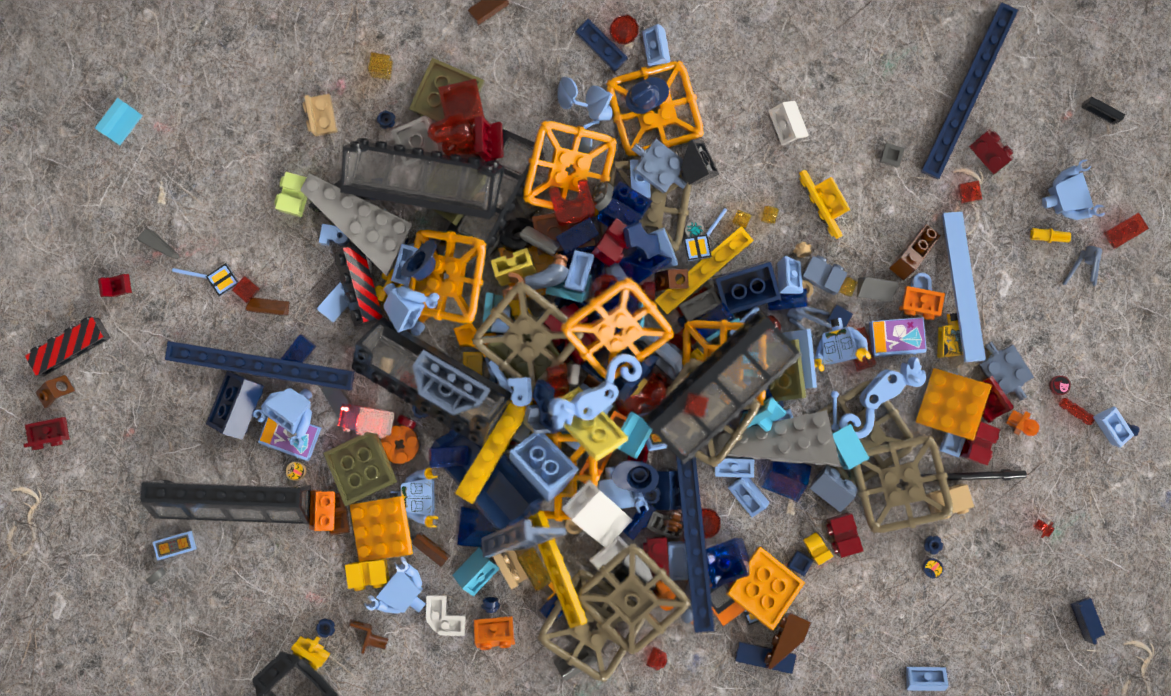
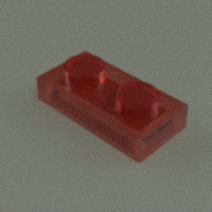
(1126, 230)

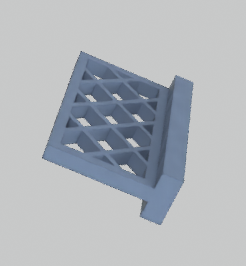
(518, 538)

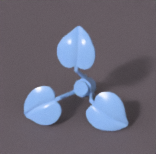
(596, 103)

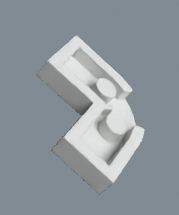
(440, 622)

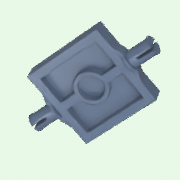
(659, 166)
(1007, 369)

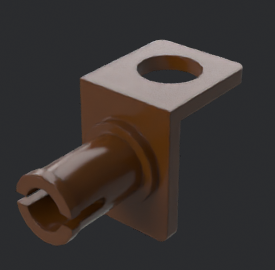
(370, 639)

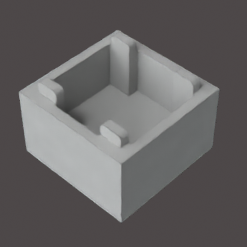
(416, 135)

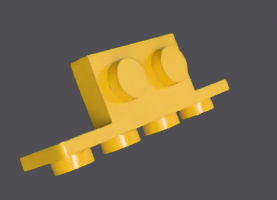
(828, 199)

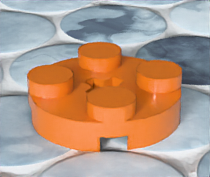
(410, 442)

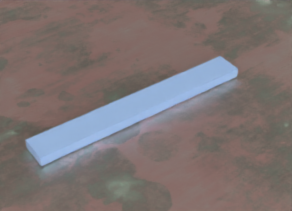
(963, 287)

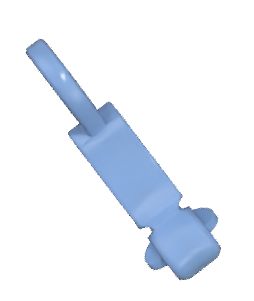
(884, 390)
(594, 398)

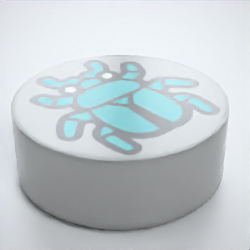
(694, 228)

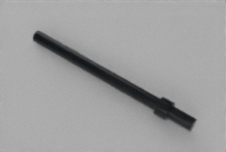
(1004, 475)

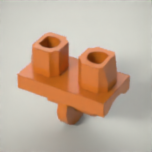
(1023, 423)
(664, 592)

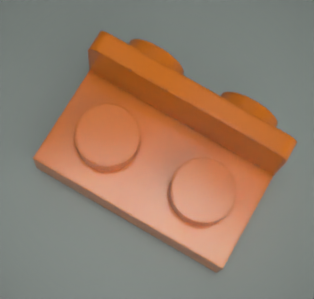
(922, 302)
(322, 510)
(494, 633)

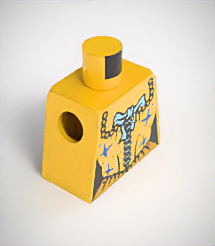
(949, 338)

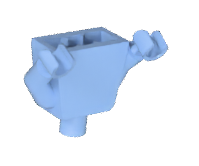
(1071, 195)
(406, 306)
(288, 410)
(619, 496)
(399, 591)

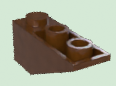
(915, 252)
(791, 634)

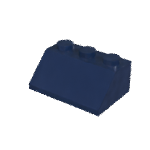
(747, 287)
(234, 405)

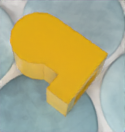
(817, 548)

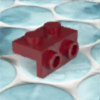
(488, 139)
(992, 151)
(997, 401)
(46, 432)

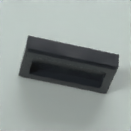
(1103, 110)

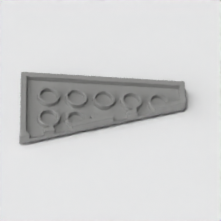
(366, 225)
(789, 440)

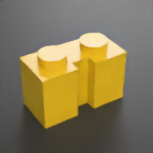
(367, 573)

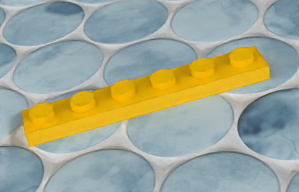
(705, 269)
(491, 452)
(559, 575)

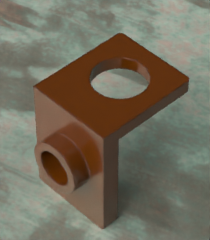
(666, 279)
(49, 392)

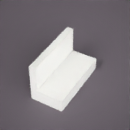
(788, 122)

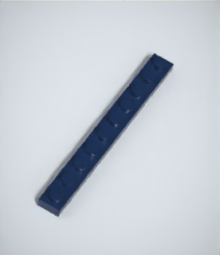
(969, 91)
(259, 365)
(695, 546)

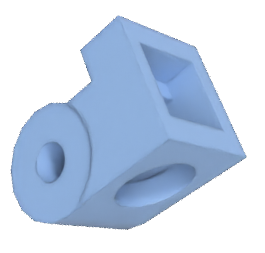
(332, 233)
(499, 326)
(522, 391)

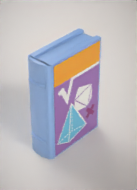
(897, 337)
(278, 438)

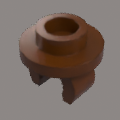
(673, 524)

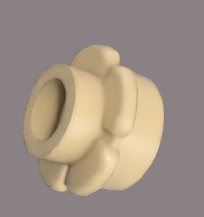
(802, 250)

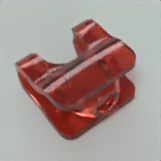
(456, 132)
(573, 210)

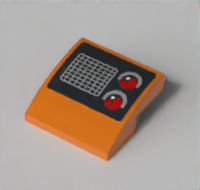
(723, 606)

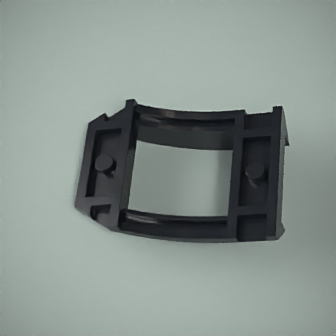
(280, 667)

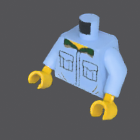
(840, 345)
(419, 496)

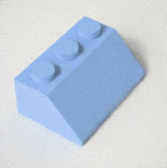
(807, 356)
(543, 465)

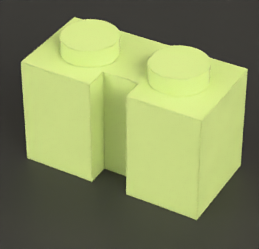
(291, 199)

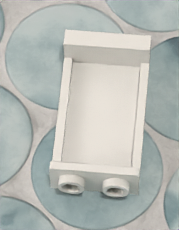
(597, 514)

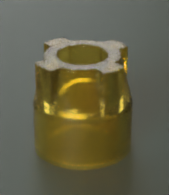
(769, 214)
(742, 218)
(848, 287)

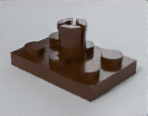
(548, 225)

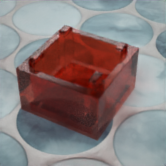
(462, 98)
(366, 420)

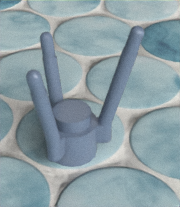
(1092, 256)
(798, 313)

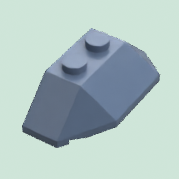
(669, 358)
(446, 385)

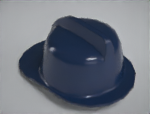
(647, 95)
(421, 263)
(635, 476)

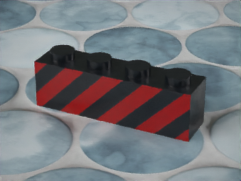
(358, 286)
(68, 346)

